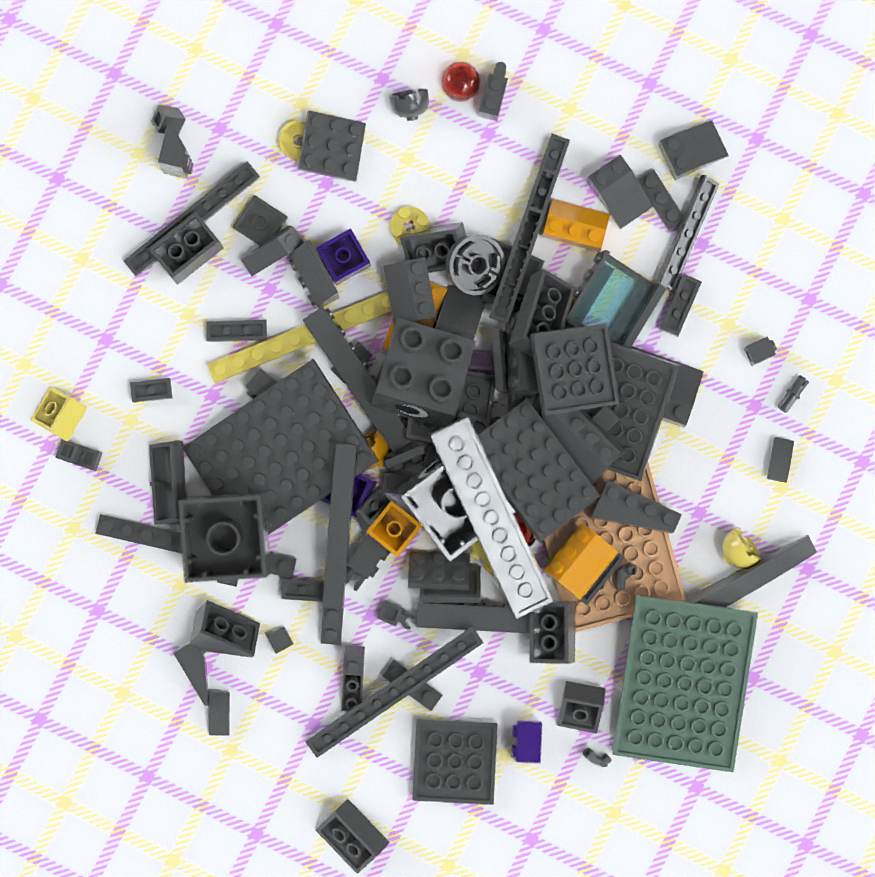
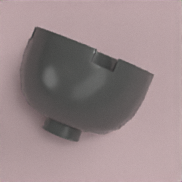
(409, 103)

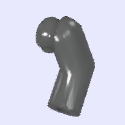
(623, 574)
(595, 759)

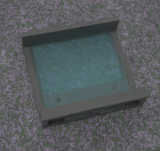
(615, 297)

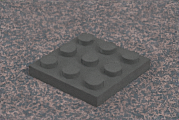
(331, 146)

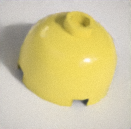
(739, 550)

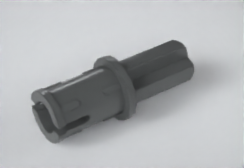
(793, 394)

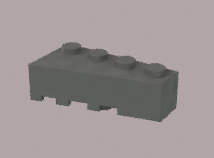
(631, 509)

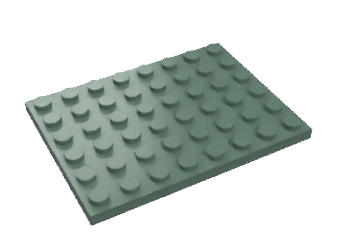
(685, 683)

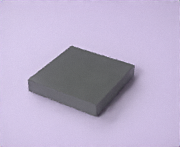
(259, 221)

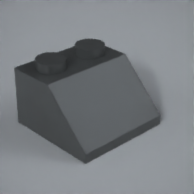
(581, 707)

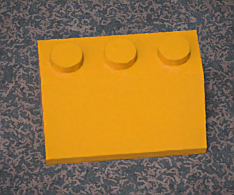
(576, 225)
(581, 561)

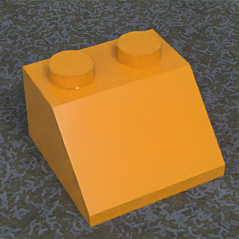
(394, 529)

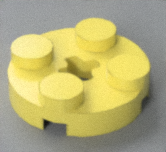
(287, 139)
(405, 215)

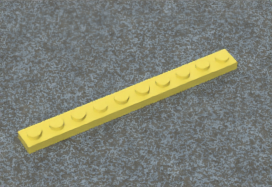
(296, 339)

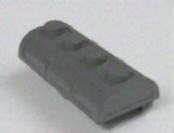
(167, 480)

